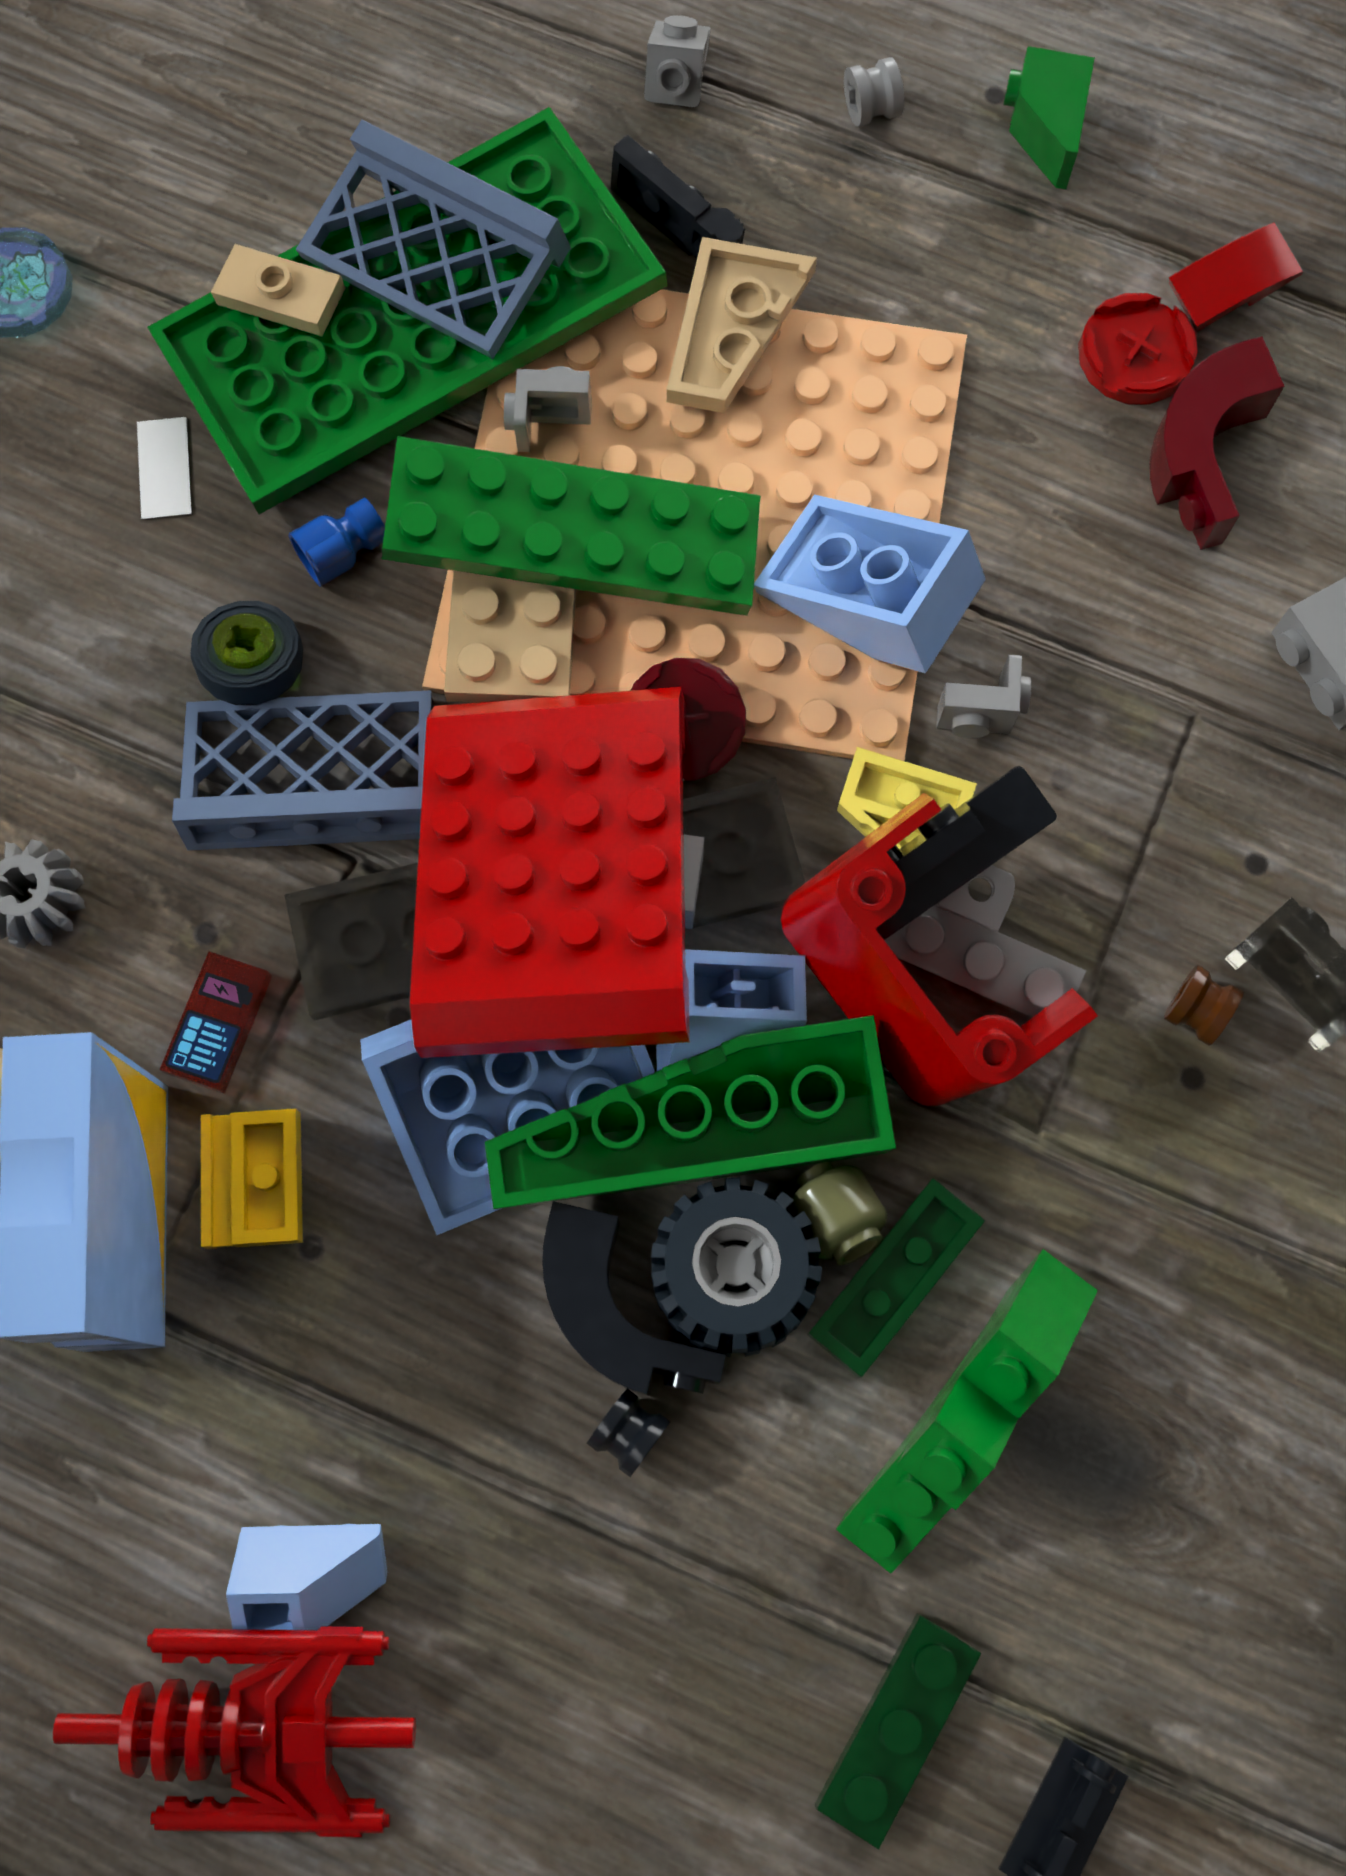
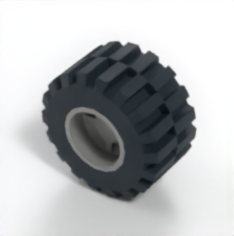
(735, 1267)

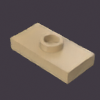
(278, 289)

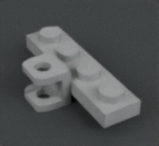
(964, 946)

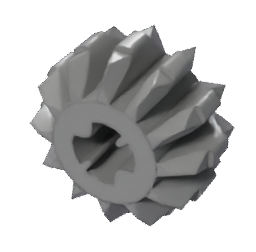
(50, 900)

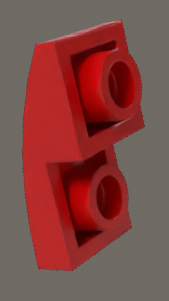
(1235, 276)

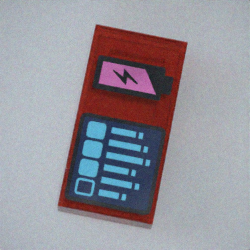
(216, 1022)

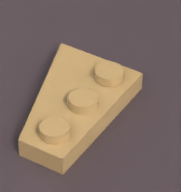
(731, 317)

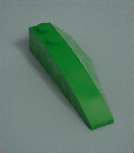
(718, 1115)

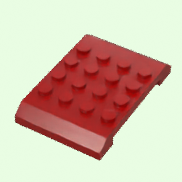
(551, 876)

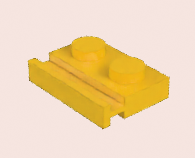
(251, 1179)

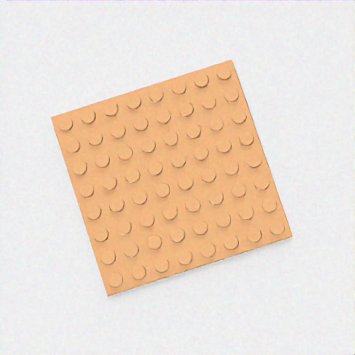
(825, 413)

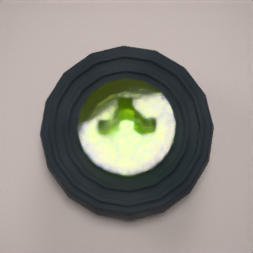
(240, 675)

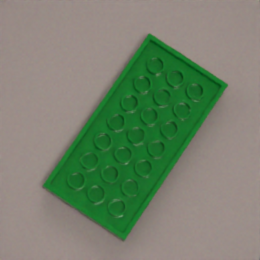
(309, 404)

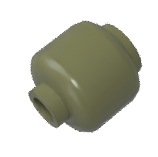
(842, 1211)

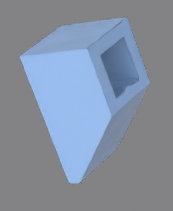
(303, 1574)

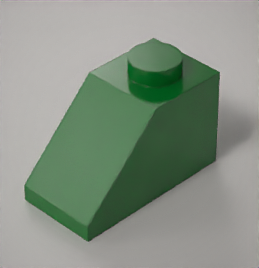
(1050, 108)

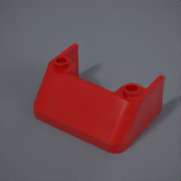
(835, 927)

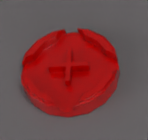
(1137, 349)

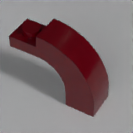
(1218, 394)

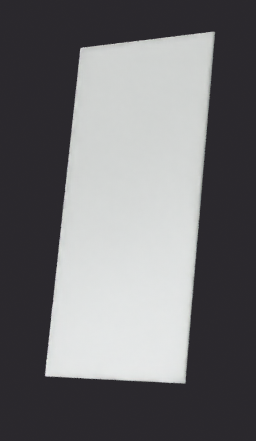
(164, 468)

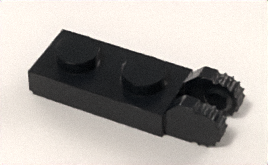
(668, 201)

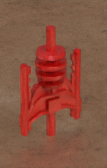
(268, 1735)

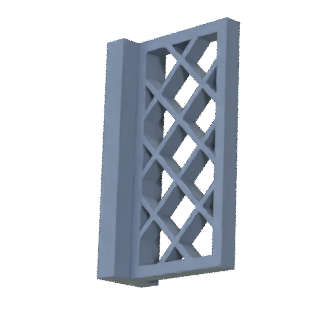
(467, 203)
(295, 814)

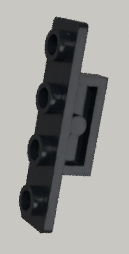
(966, 842)

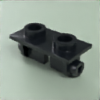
(1065, 1815)

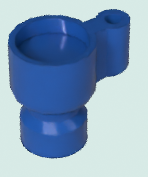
(331, 545)

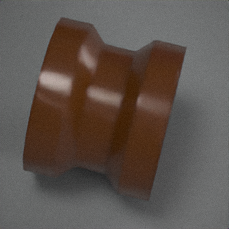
(1203, 1005)

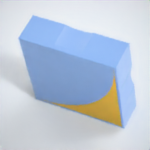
(81, 1195)

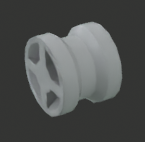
(874, 91)

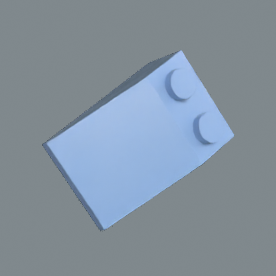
(875, 579)

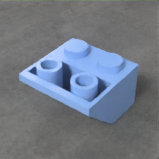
(737, 997)

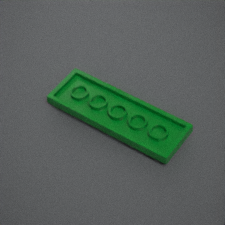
(571, 526)

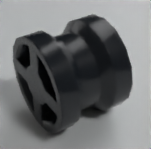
(628, 1432)

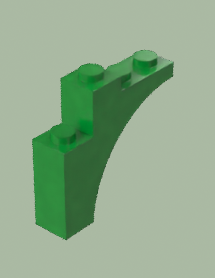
(973, 1413)

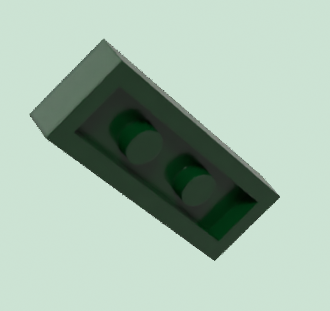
(896, 1278)
(897, 1731)

